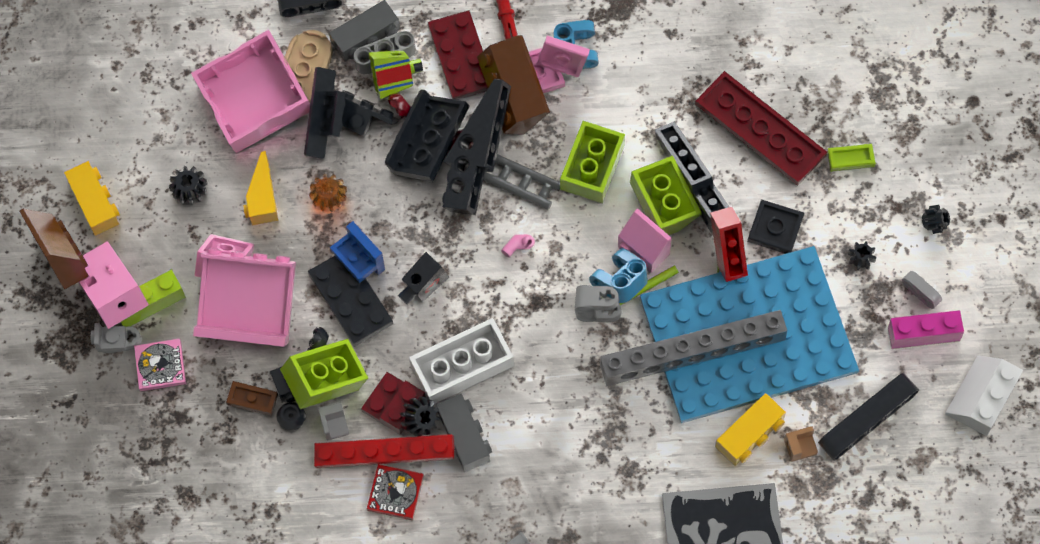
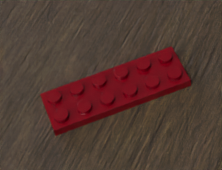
(761, 128)

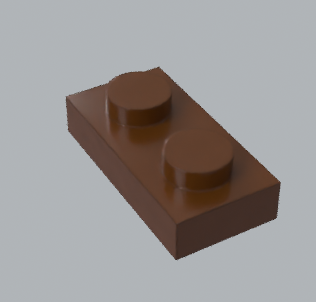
(252, 398)

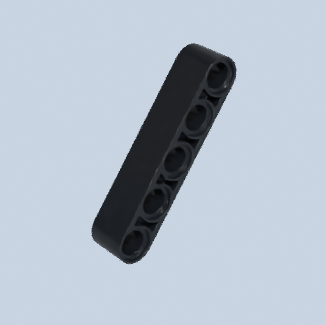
(868, 416)

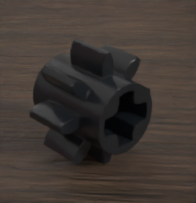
(936, 219)
(862, 249)

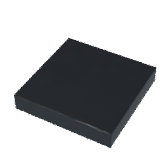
(775, 227)

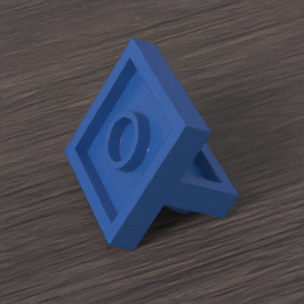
(358, 253)

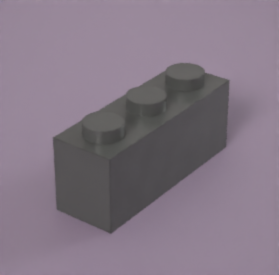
(364, 29)
(468, 443)

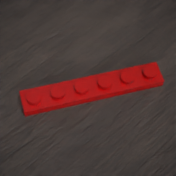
(384, 451)

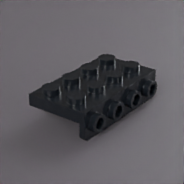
(426, 136)

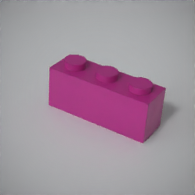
(925, 329)

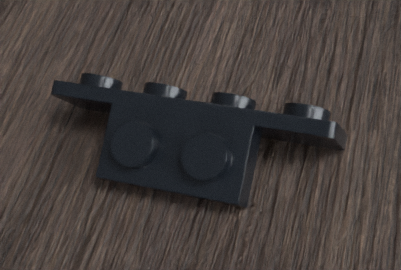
(324, 113)
(359, 114)

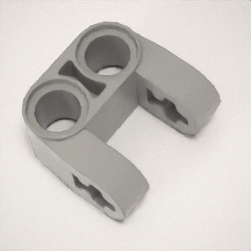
(590, 306)

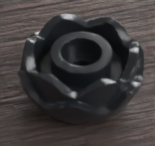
(319, 338)
(287, 422)

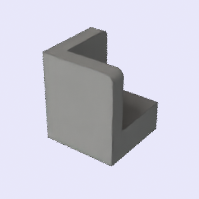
(333, 421)

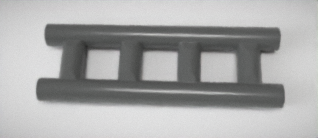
(528, 175)

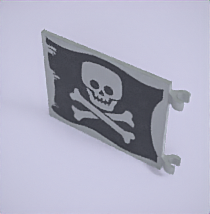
(723, 516)

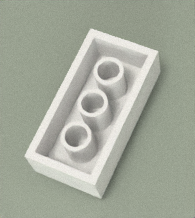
(462, 361)

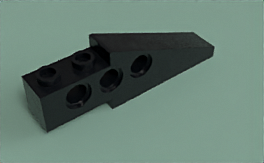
(484, 131)
(693, 170)

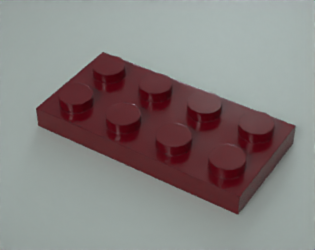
(457, 51)

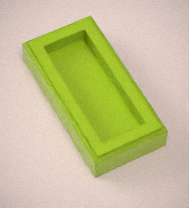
(851, 157)

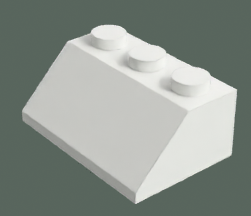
(984, 393)

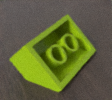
(665, 195)

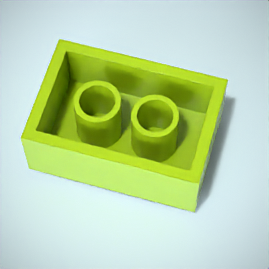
(592, 161)
(324, 373)

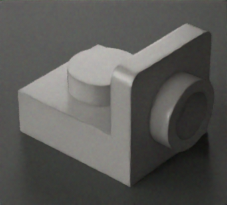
(109, 339)

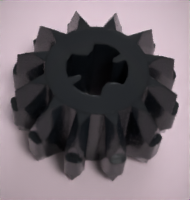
(194, 179)
(420, 416)

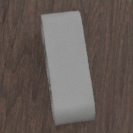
(389, 43)

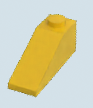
(260, 194)

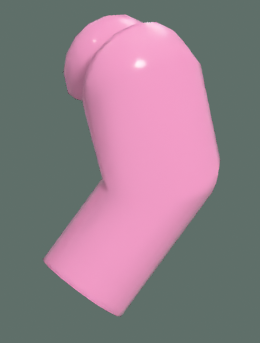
(518, 242)

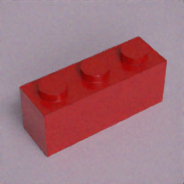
(729, 244)

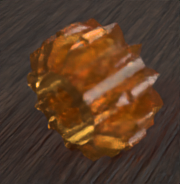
(325, 185)

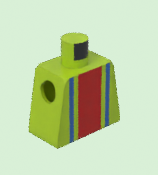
(392, 71)

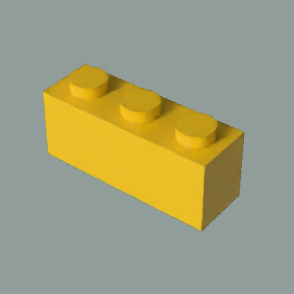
(93, 197)
(751, 430)

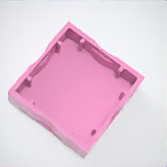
(252, 91)

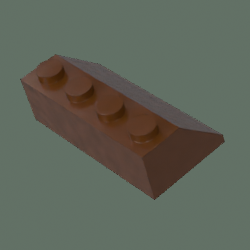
(512, 63)
(56, 246)

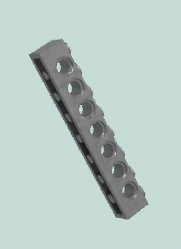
(693, 348)

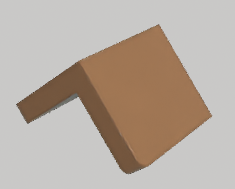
(800, 444)

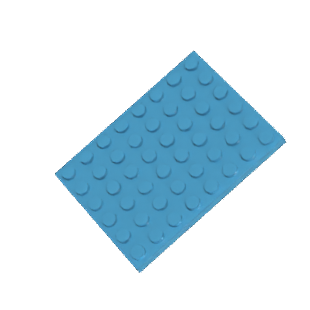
(811, 355)

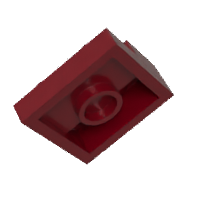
(388, 400)

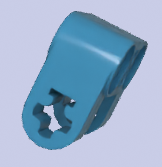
(575, 31)
(627, 280)

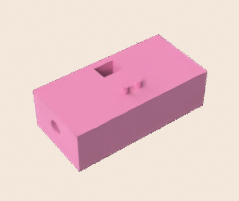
(111, 286)

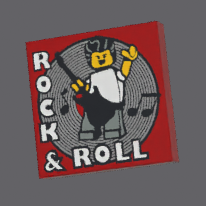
(395, 492)

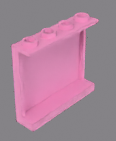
(245, 297)

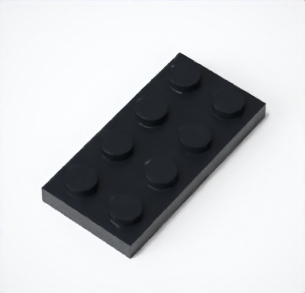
(351, 302)

